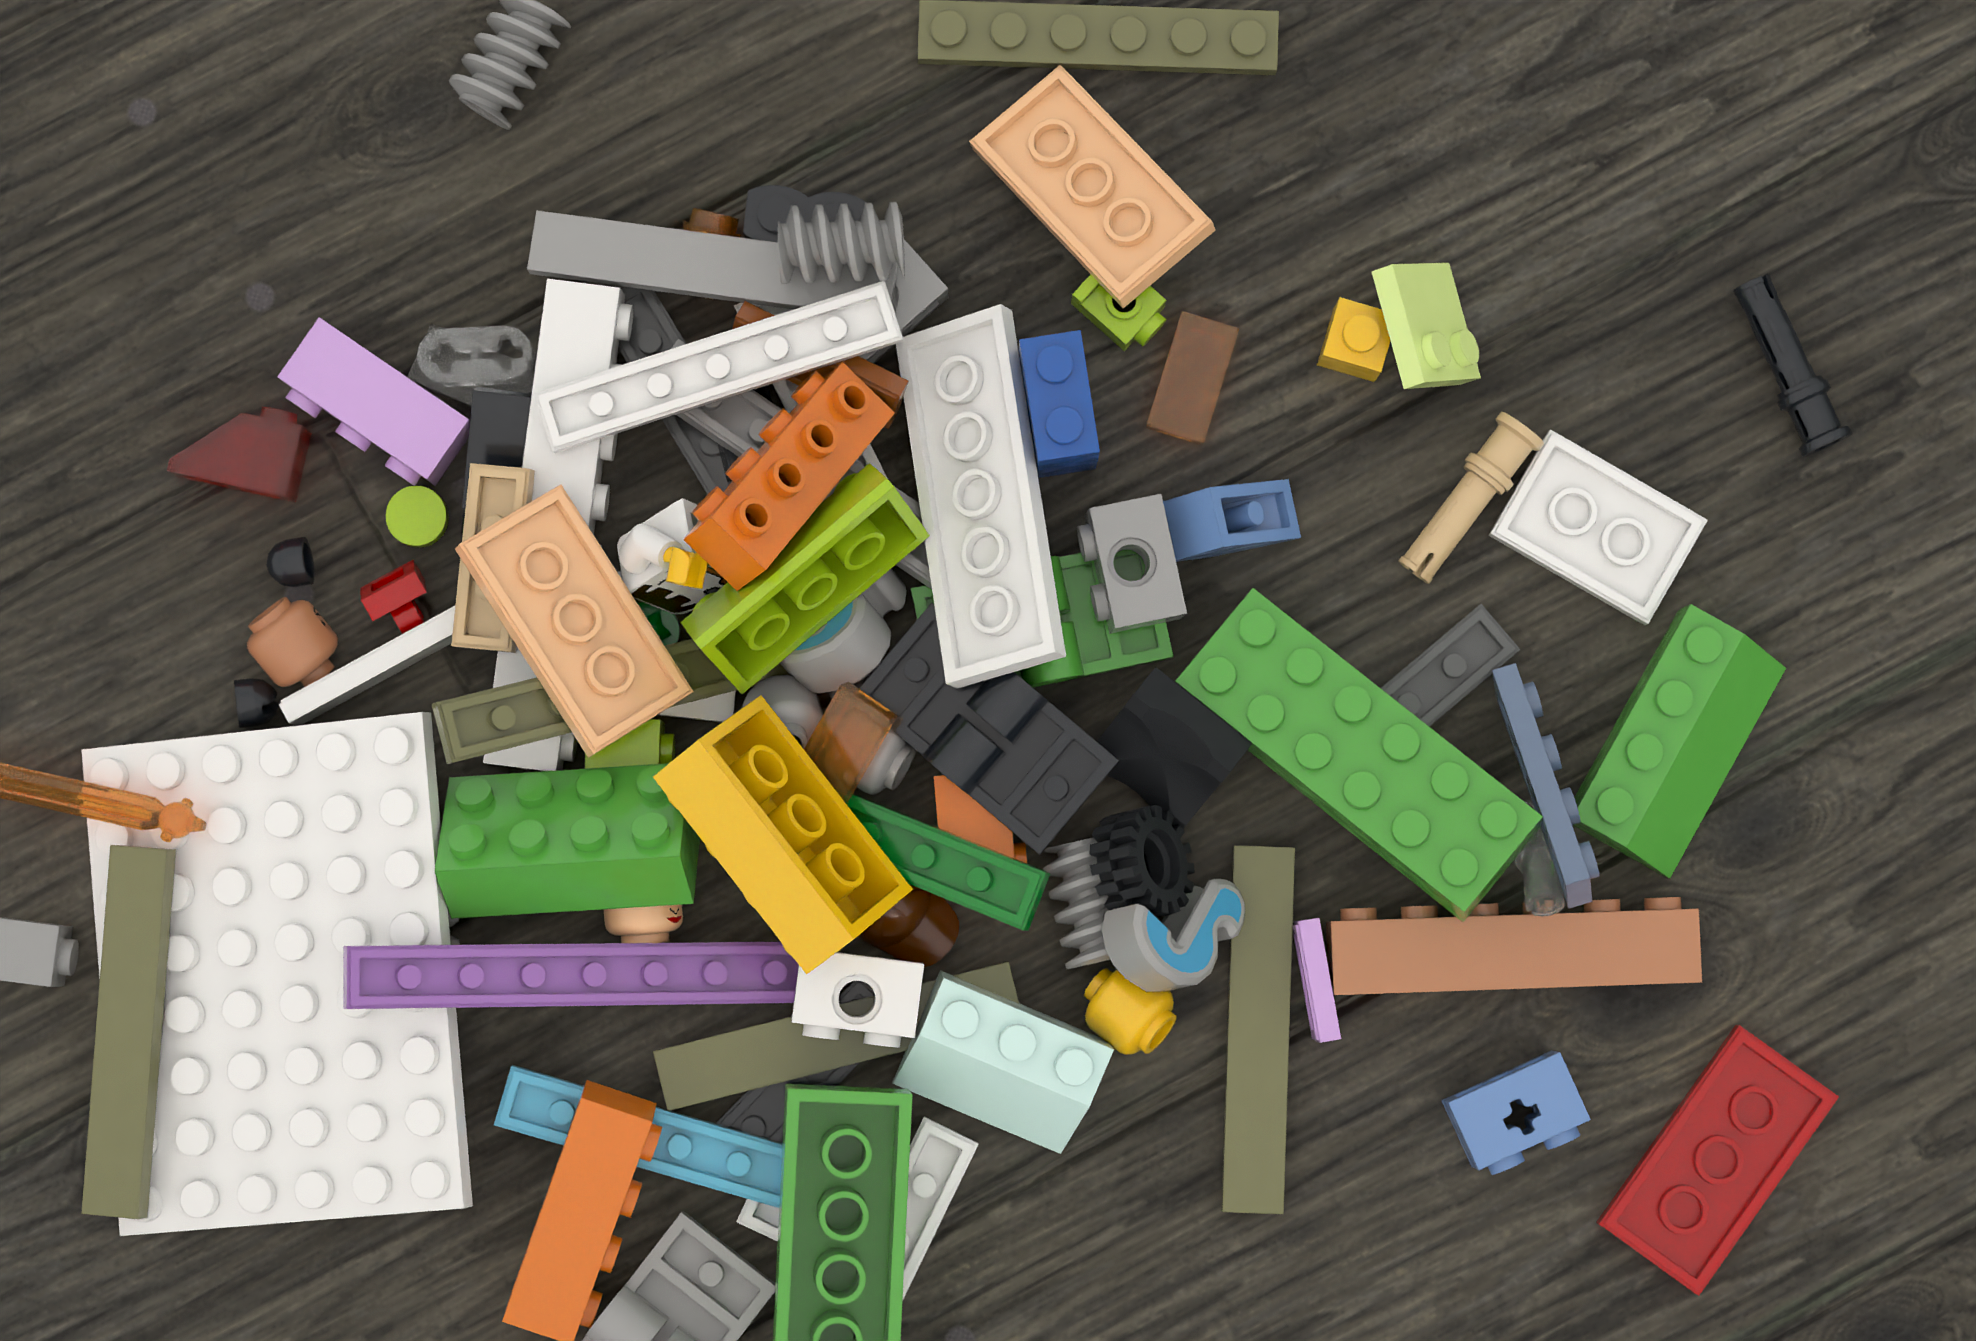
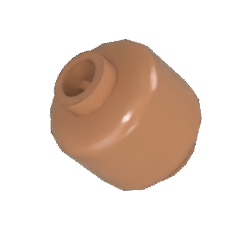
(292, 643)

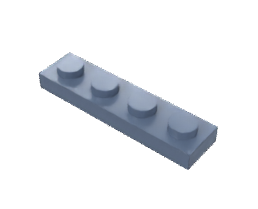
(1537, 760)

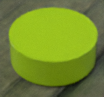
(417, 516)

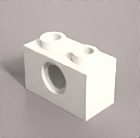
(895, 1004)

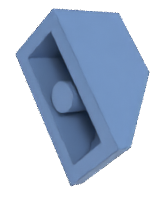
(1231, 519)

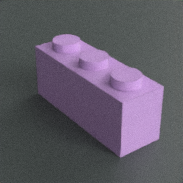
(374, 404)

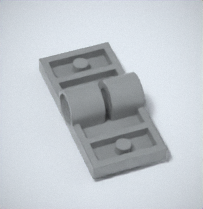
(686, 1292)

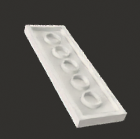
(980, 498)

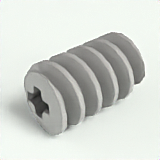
(506, 58)
(841, 243)
(1085, 906)

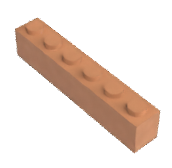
(1513, 950)

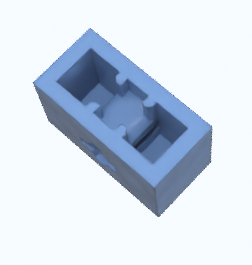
(1538, 1083)

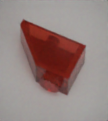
(249, 455)

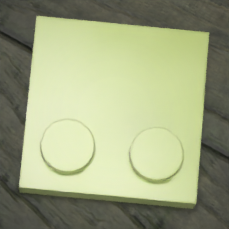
(1426, 325)

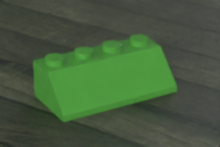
(1676, 740)

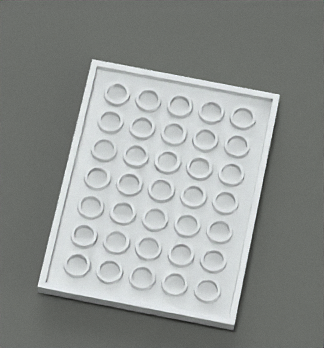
(264, 1081)

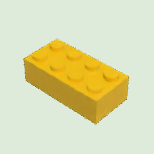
(783, 834)

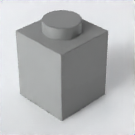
(36, 952)

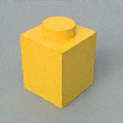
(1355, 340)

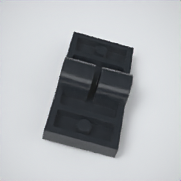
(990, 737)

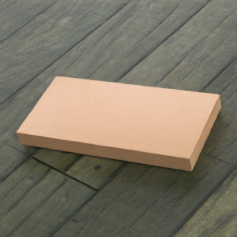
(1092, 186)
(574, 620)

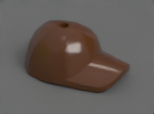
(916, 928)

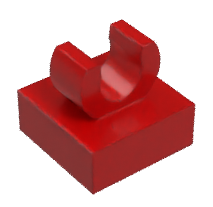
(396, 594)

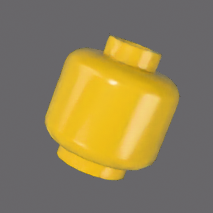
(1127, 1014)

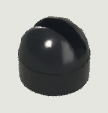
(292, 562)
(254, 702)

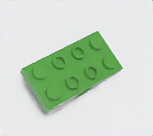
(1087, 642)

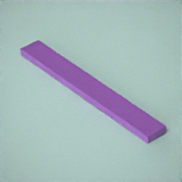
(567, 975)

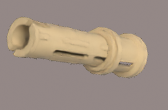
(1486, 475)

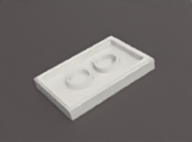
(1598, 527)

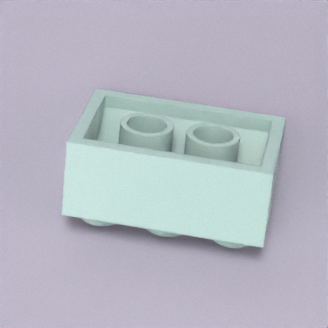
(1003, 1063)

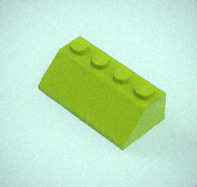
(817, 574)

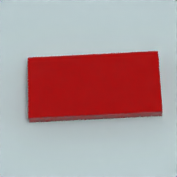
(1717, 1159)

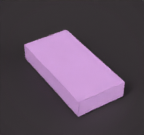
(1316, 980)

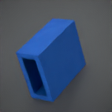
(1059, 403)

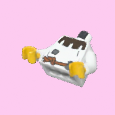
(662, 566)

